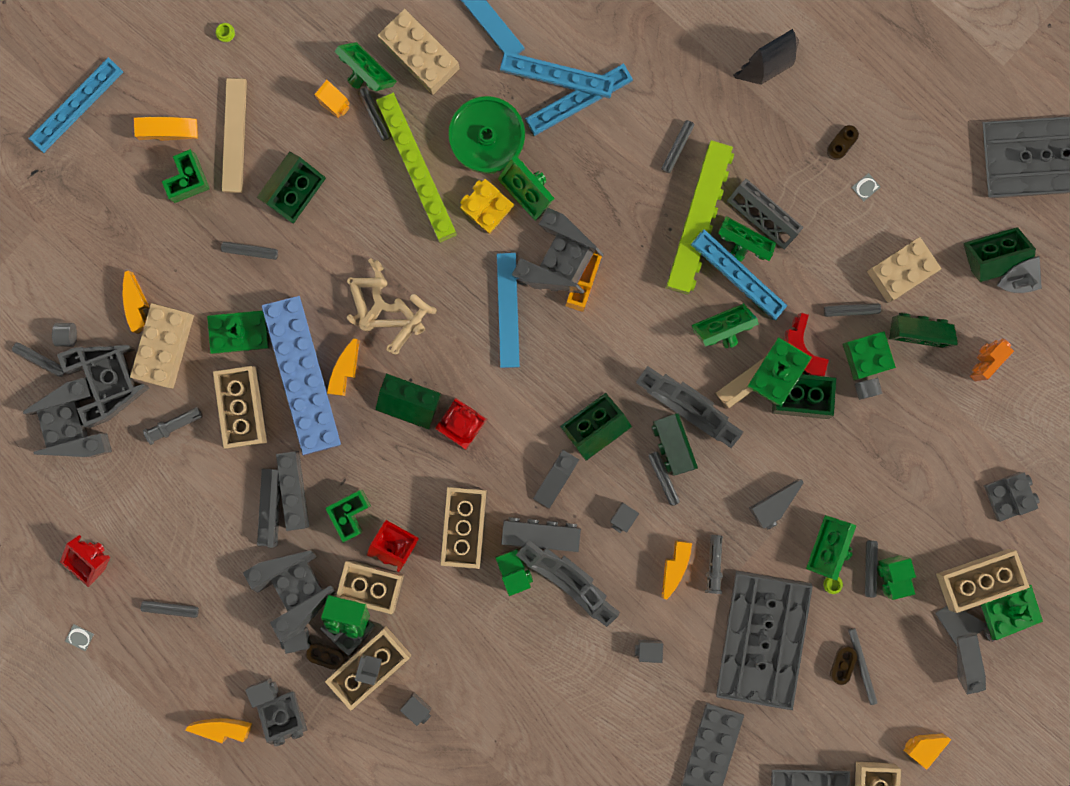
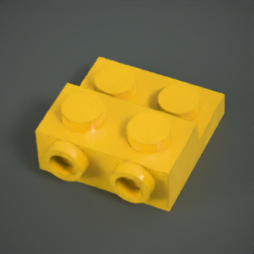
(486, 205)

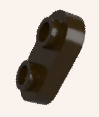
(842, 141)
(325, 656)
(844, 665)

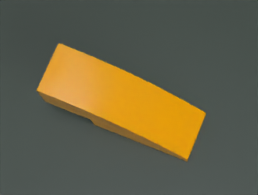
(165, 128)
(578, 300)
(134, 303)
(344, 368)
(675, 567)
(221, 728)

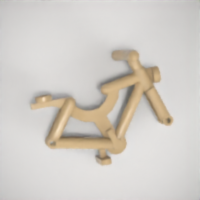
(368, 321)

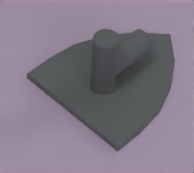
(1023, 277)

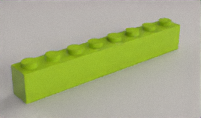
(416, 167)
(699, 216)

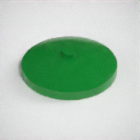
(486, 134)

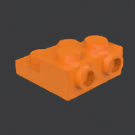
(992, 357)

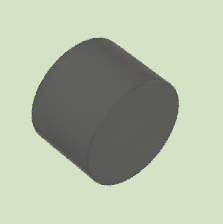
(64, 334)
(868, 388)

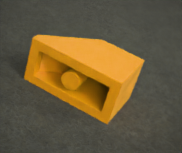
(332, 99)
(926, 748)

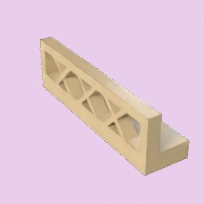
(738, 387)

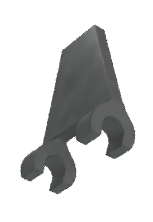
(961, 624)

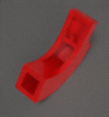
(817, 365)

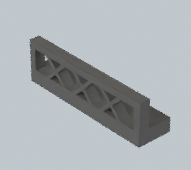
(768, 208)
(269, 508)

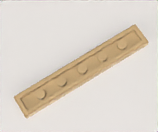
(234, 135)

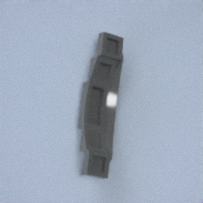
(690, 405)
(571, 580)

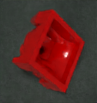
(461, 423)
(392, 545)
(85, 560)

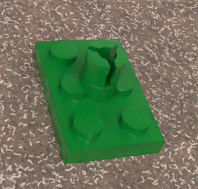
(364, 68)
(526, 187)
(746, 240)
(725, 326)
(237, 332)
(779, 372)
(831, 547)
(1012, 613)

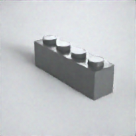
(292, 490)
(542, 535)

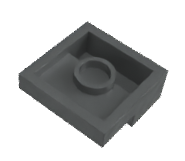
(1012, 496)
(282, 719)

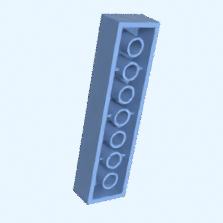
(301, 375)

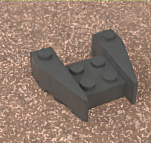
(563, 261)
(107, 377)
(62, 424)
(296, 588)

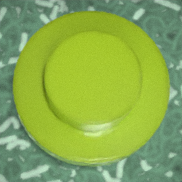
(225, 32)
(832, 586)

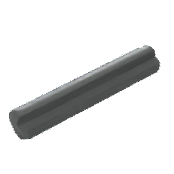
(374, 114)
(677, 146)
(248, 250)
(847, 310)
(38, 359)
(664, 478)
(871, 569)
(169, 609)

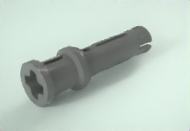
(164, 429)
(714, 574)

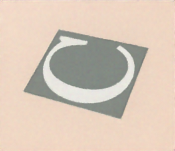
(866, 187)
(79, 637)

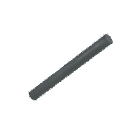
(862, 666)

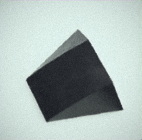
(770, 59)

